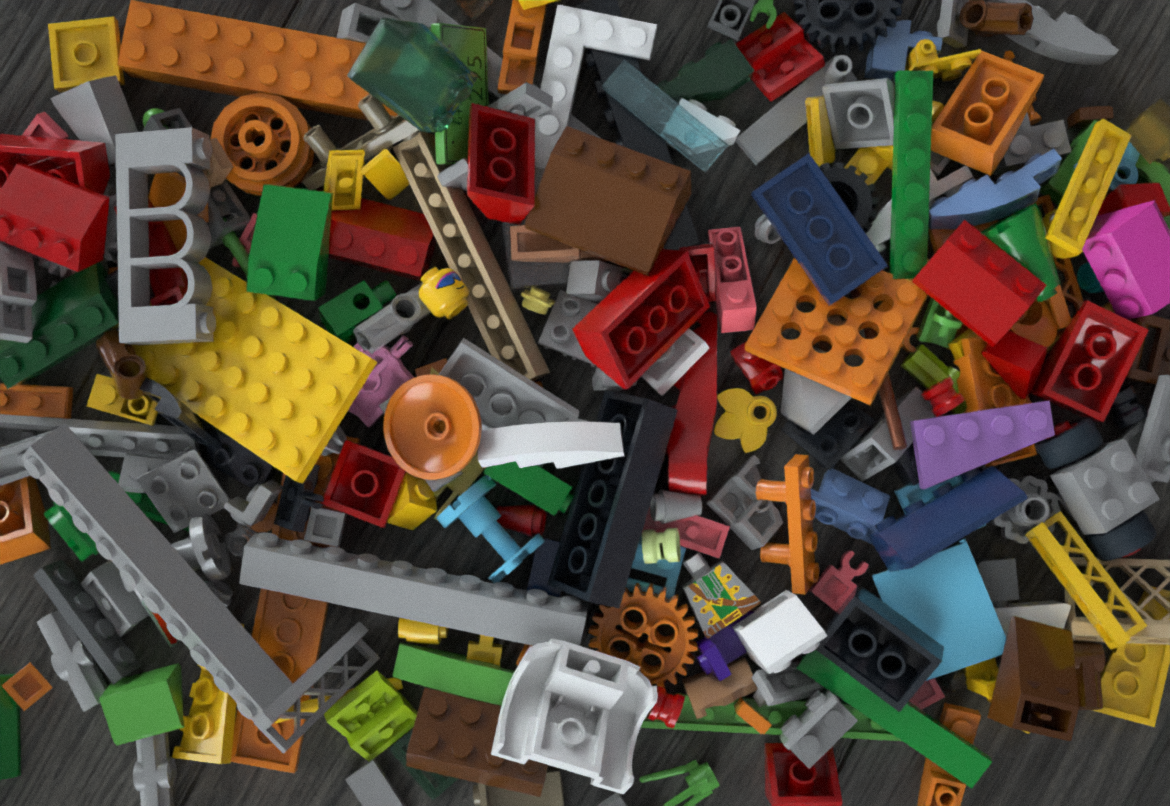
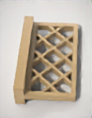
(1156, 631)

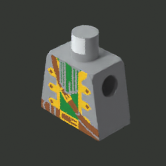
(716, 594)

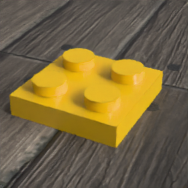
(84, 51)

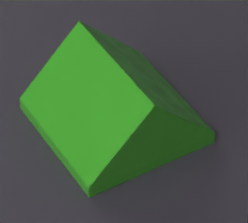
(144, 704)

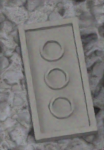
(503, 393)

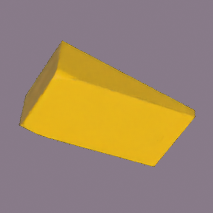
(386, 174)
(345, 178)

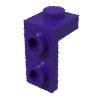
(721, 650)

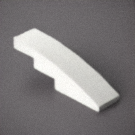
(549, 442)

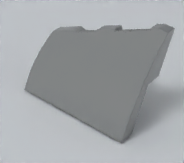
(738, 507)

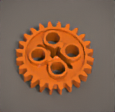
(655, 611)

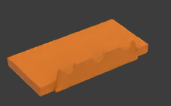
(986, 389)

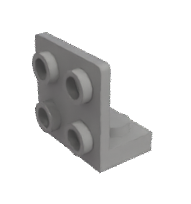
(816, 727)

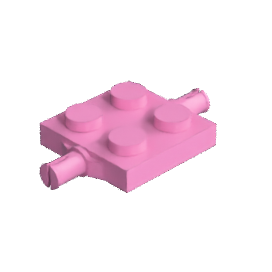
(382, 382)

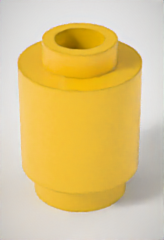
(421, 632)

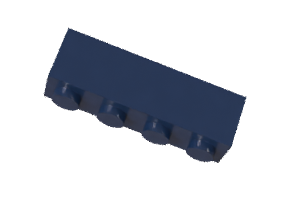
(945, 518)

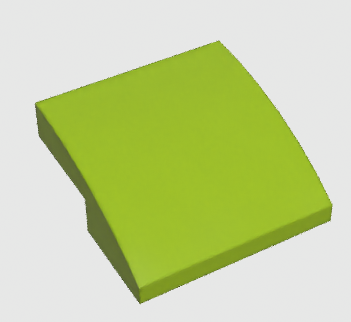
(372, 716)

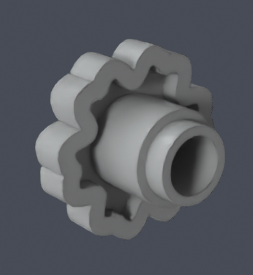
(1039, 508)

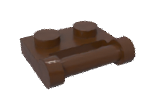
(1160, 354)

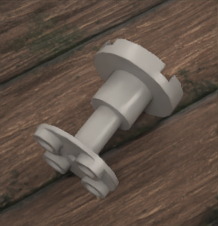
(201, 551)

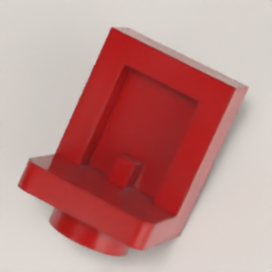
(760, 372)

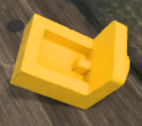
(982, 677)

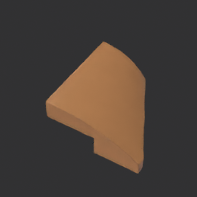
(707, 691)

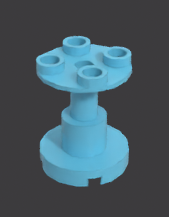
(481, 518)

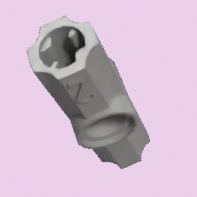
(387, 323)
(73, 660)
(155, 771)

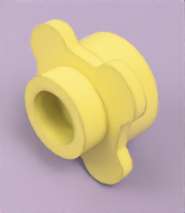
(537, 300)

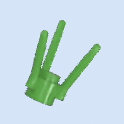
(700, 782)

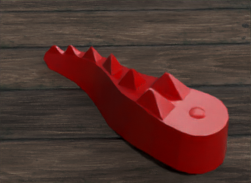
(695, 416)

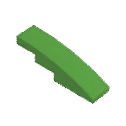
(452, 673)

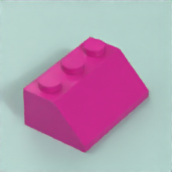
(1131, 259)

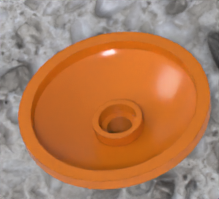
(414, 430)

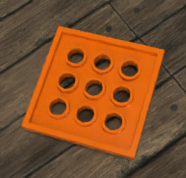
(829, 367)

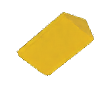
(819, 131)

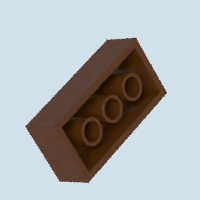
(457, 739)

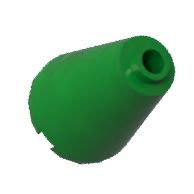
(1024, 240)

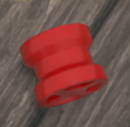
(942, 396)
(667, 707)

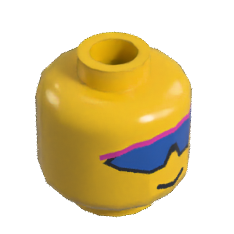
(443, 292)

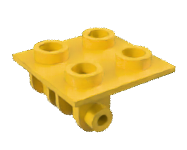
(925, 58)

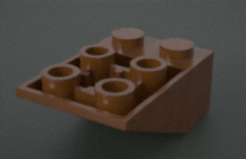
(1037, 680)

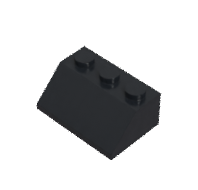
(880, 648)

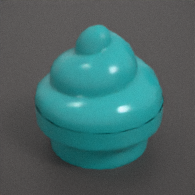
(1087, 279)

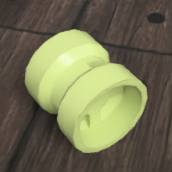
(661, 545)

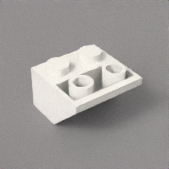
(779, 632)

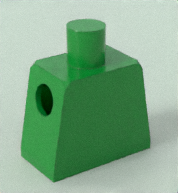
(341, 314)

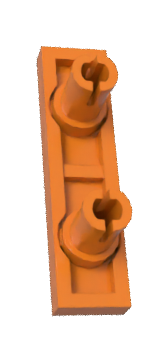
(800, 512)

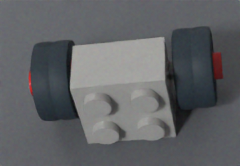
(1101, 487)

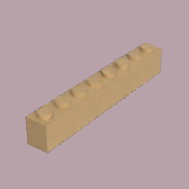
(471, 258)

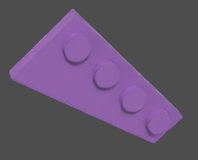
(968, 440)

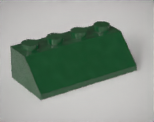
(62, 324)

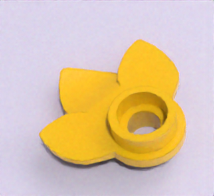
(740, 419)

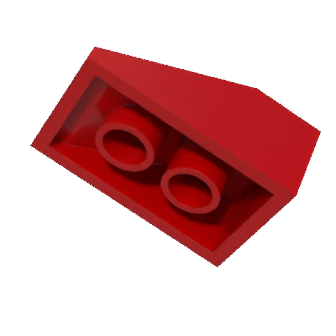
(1090, 362)

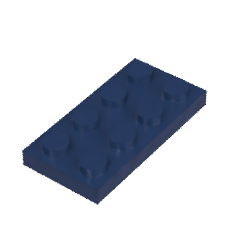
(819, 229)

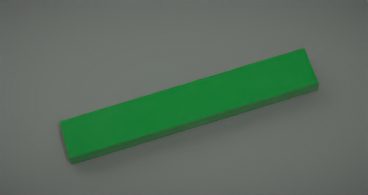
(909, 725)

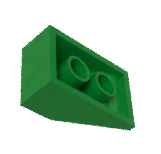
(290, 243)

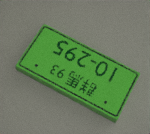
(470, 47)

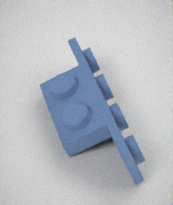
(849, 504)

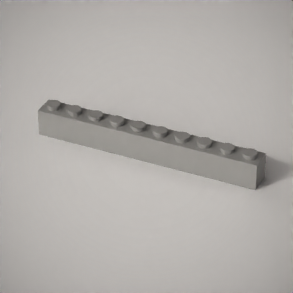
(156, 571)
(410, 591)

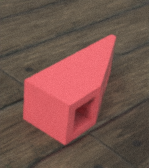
(733, 282)

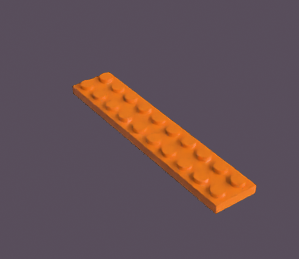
(291, 635)

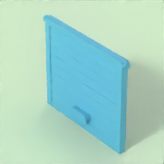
(948, 604)

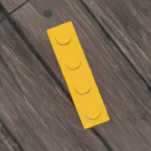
(1088, 186)

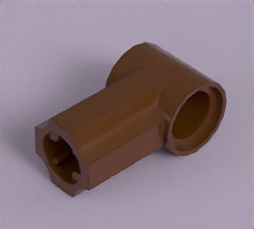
(996, 18)
(123, 364)
(1089, 664)

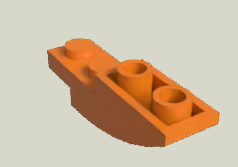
(521, 46)
(938, 785)

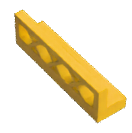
(1079, 585)

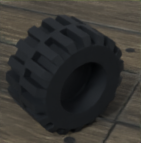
(854, 191)

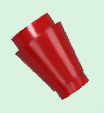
(523, 519)

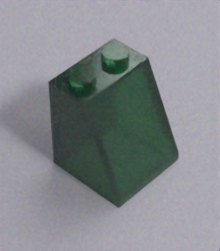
(413, 74)

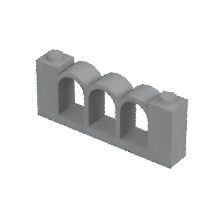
(155, 153)

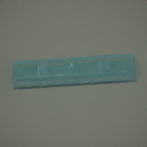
(665, 116)

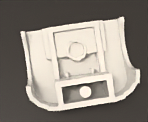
(575, 712)

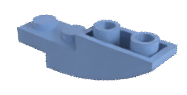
(984, 201)

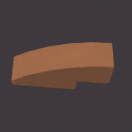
(534, 247)

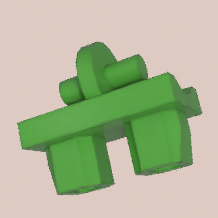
(938, 325)

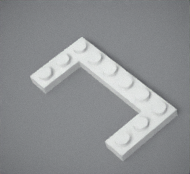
(570, 35)

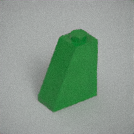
(534, 485)

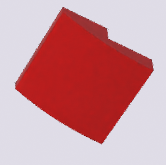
(780, 56)

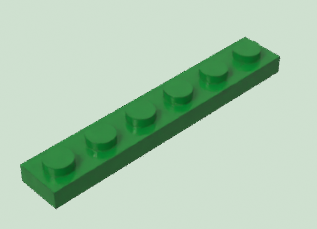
(911, 172)

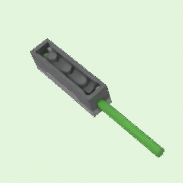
(225, 210)

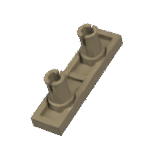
(386, 132)

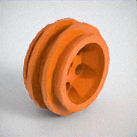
(253, 117)

